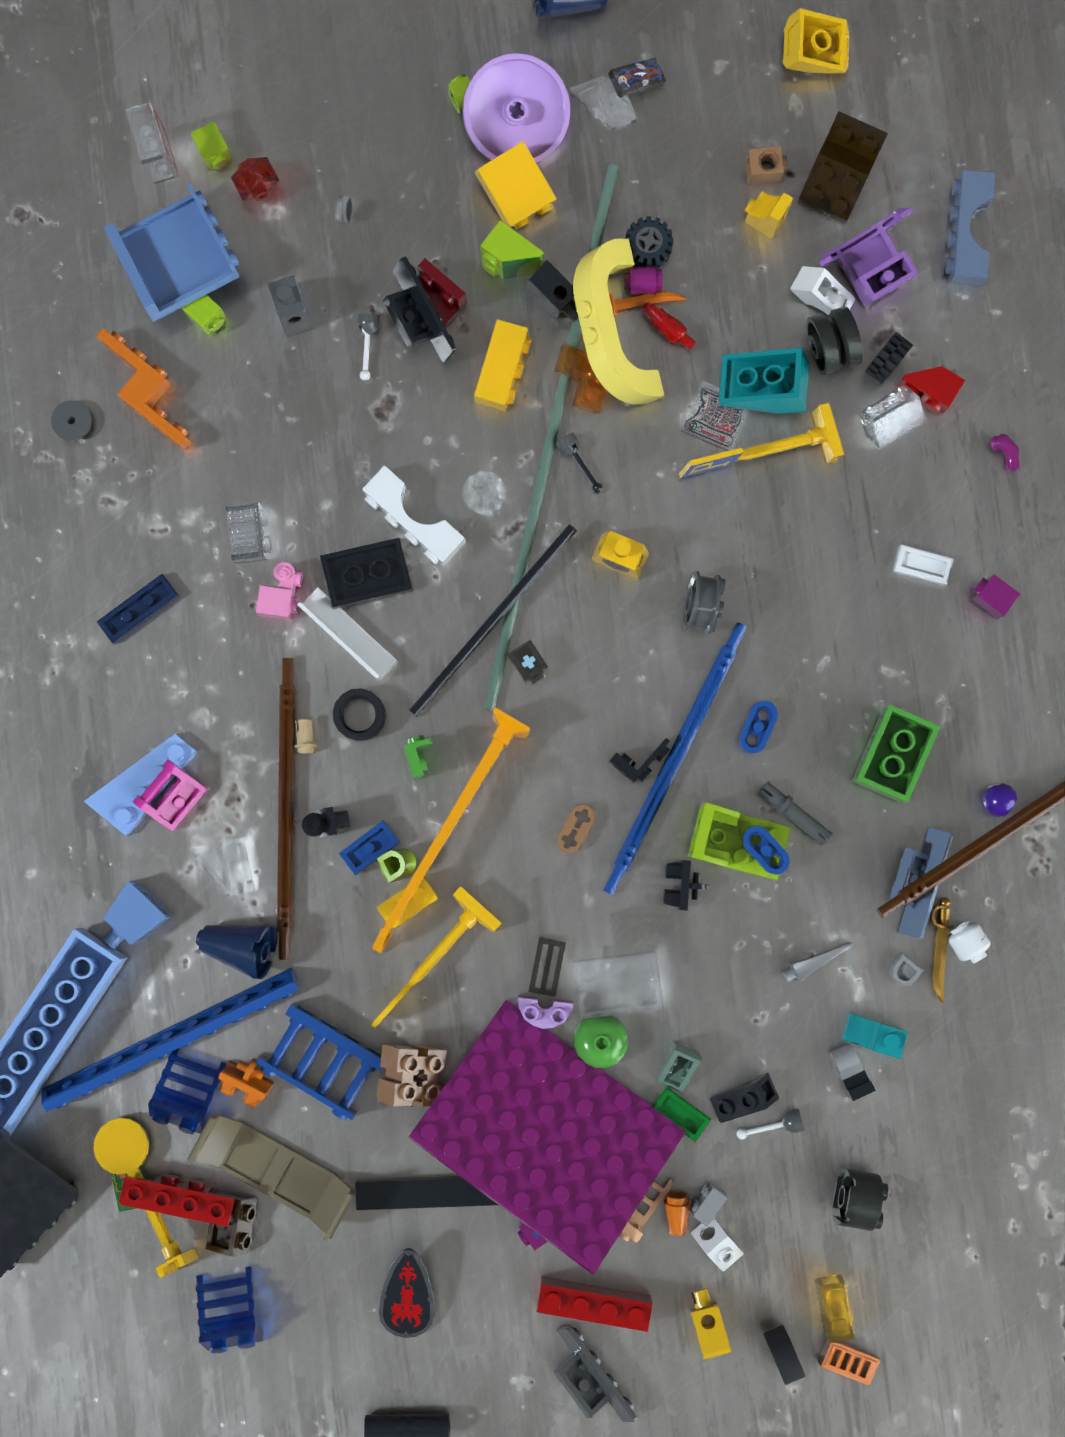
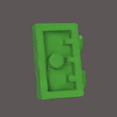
(417, 761)

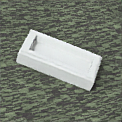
(923, 565)

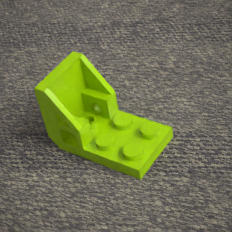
(719, 839)

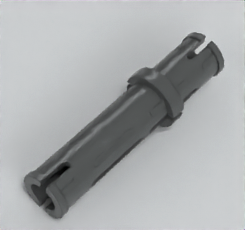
(786, 806)

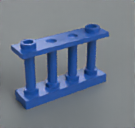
(322, 1034)

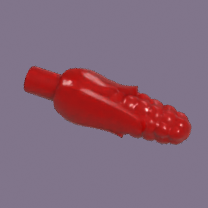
(668, 325)

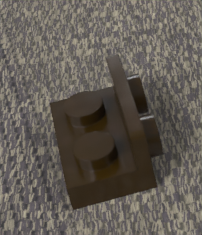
(236, 1237)

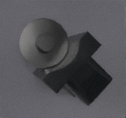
(325, 822)
(680, 897)

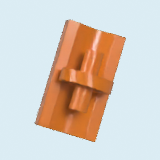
(246, 1078)

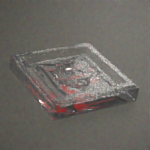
(713, 422)

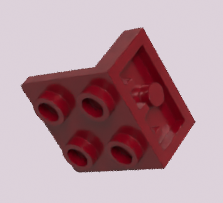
(443, 293)

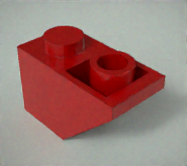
(934, 387)

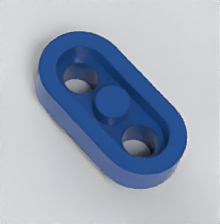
(759, 728)
(765, 849)

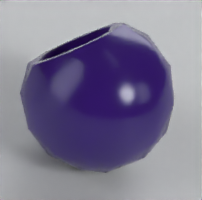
(999, 799)

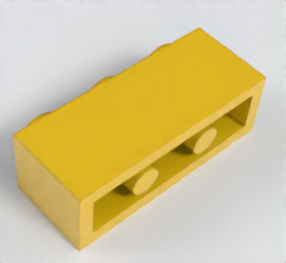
(502, 365)

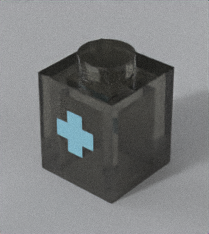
(528, 663)

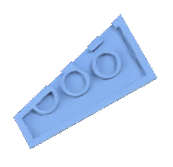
(116, 798)

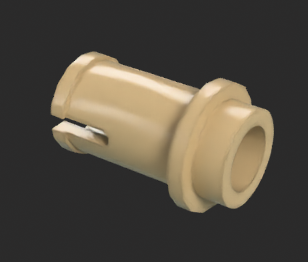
(304, 736)

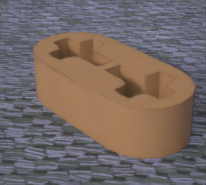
(581, 832)

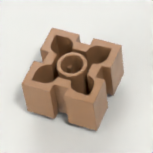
(411, 1074)

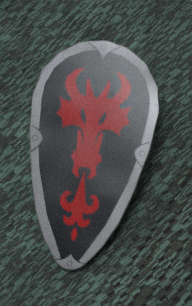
(407, 1297)

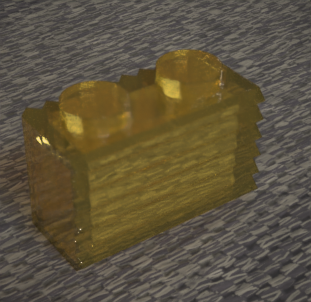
(835, 1308)

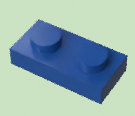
(369, 847)

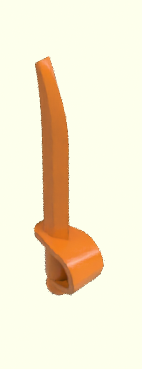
(637, 301)

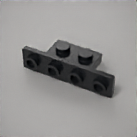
(415, 313)

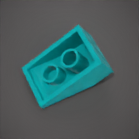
(765, 381)

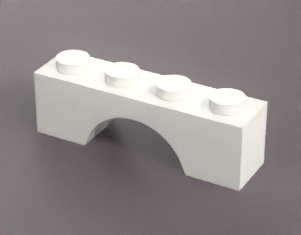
(438, 539)

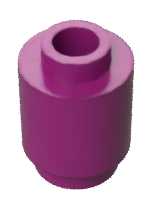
(643, 280)

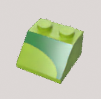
(509, 253)

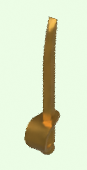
(941, 944)

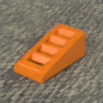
(828, 1352)

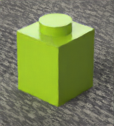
(211, 146)
(205, 314)

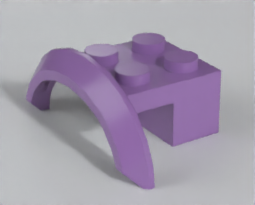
(873, 261)

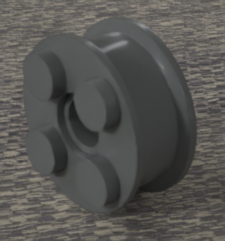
(703, 602)

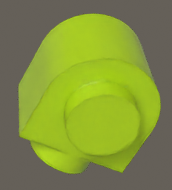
(457, 90)
(397, 864)

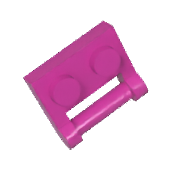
(176, 801)

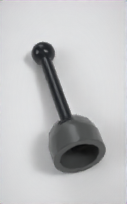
(569, 446)

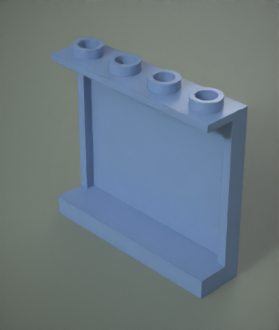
(174, 255)

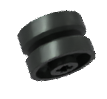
(834, 340)

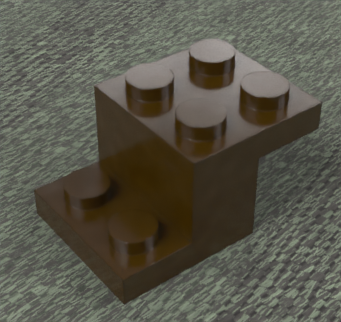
(843, 165)

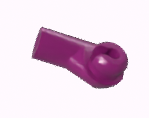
(1010, 450)

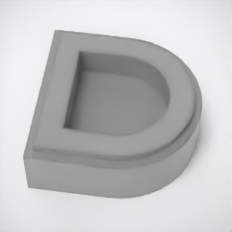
(905, 971)

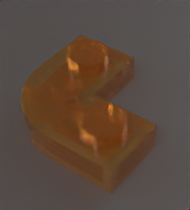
(576, 365)

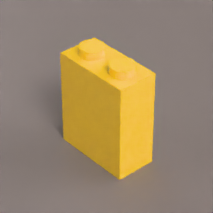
(516, 186)

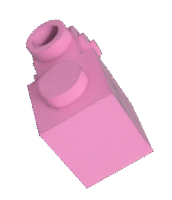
(280, 600)

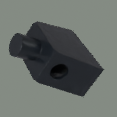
(545, 285)

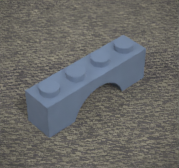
(968, 260)

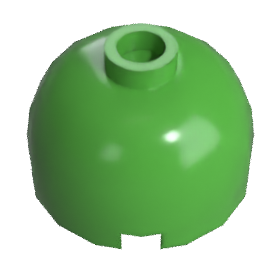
(601, 1041)

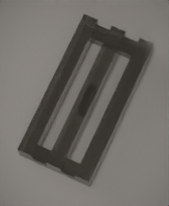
(542, 990)

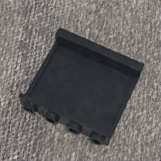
(29, 1201)

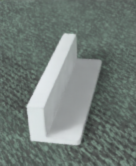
(348, 634)

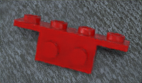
(177, 1198)

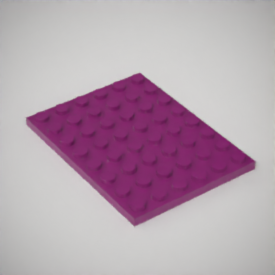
(548, 1137)

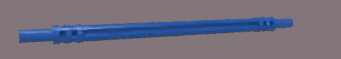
(674, 758)

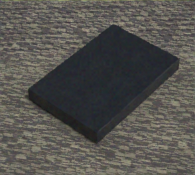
(366, 573)

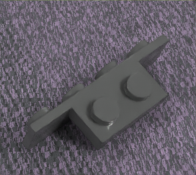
(587, 1380)

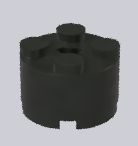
(859, 1200)

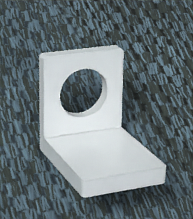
(720, 1247)

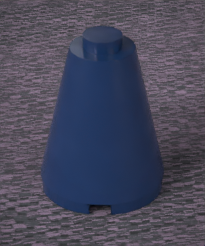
(240, 946)

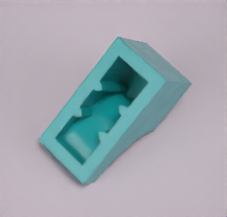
(875, 1035)

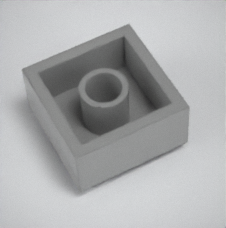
(708, 1203)

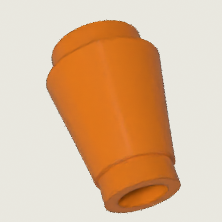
(677, 1211)

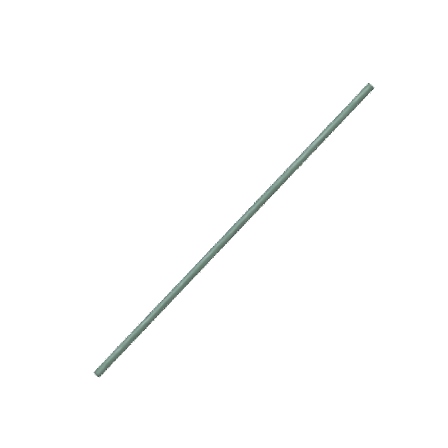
(545, 462)

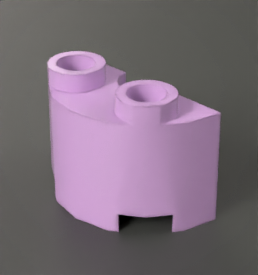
(544, 1016)

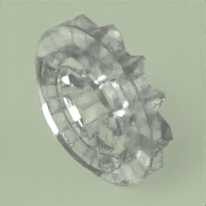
(489, 503)

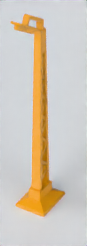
(507, 729)

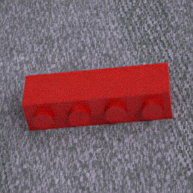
(594, 1304)

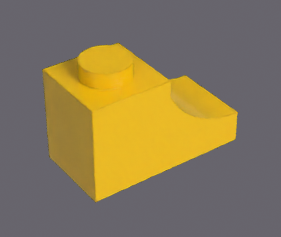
(768, 212)

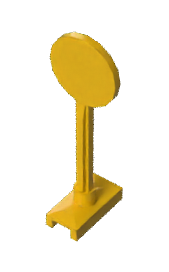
(473, 912)
(122, 1149)

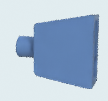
(133, 916)

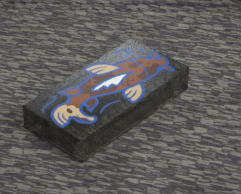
(637, 77)

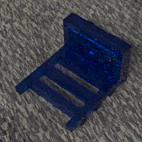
(177, 1107)
(229, 1329)

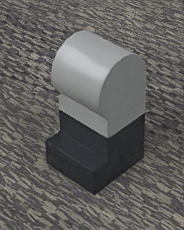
(851, 1072)

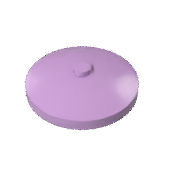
(516, 102)

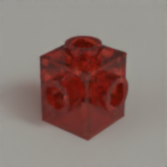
(254, 178)

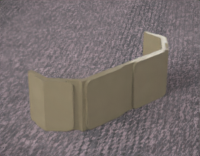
(274, 1171)

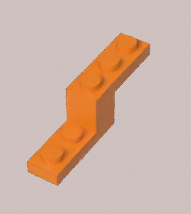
(144, 388)

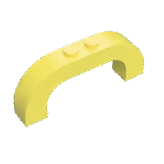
(600, 329)

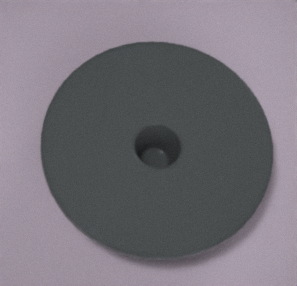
(71, 420)

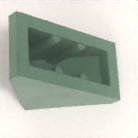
(679, 1067)

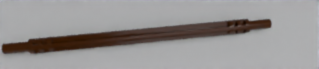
(285, 809)
(974, 850)

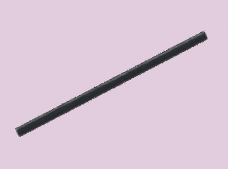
(493, 620)

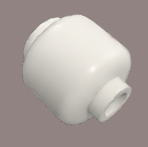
(969, 941)

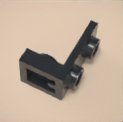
(625, 764)
(745, 1099)

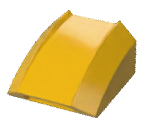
(816, 43)

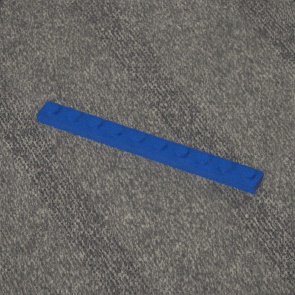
(176, 1036)

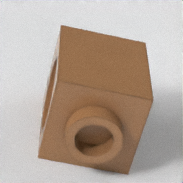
(760, 175)

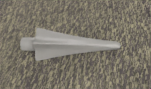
(805, 967)

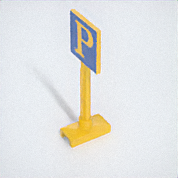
(823, 434)

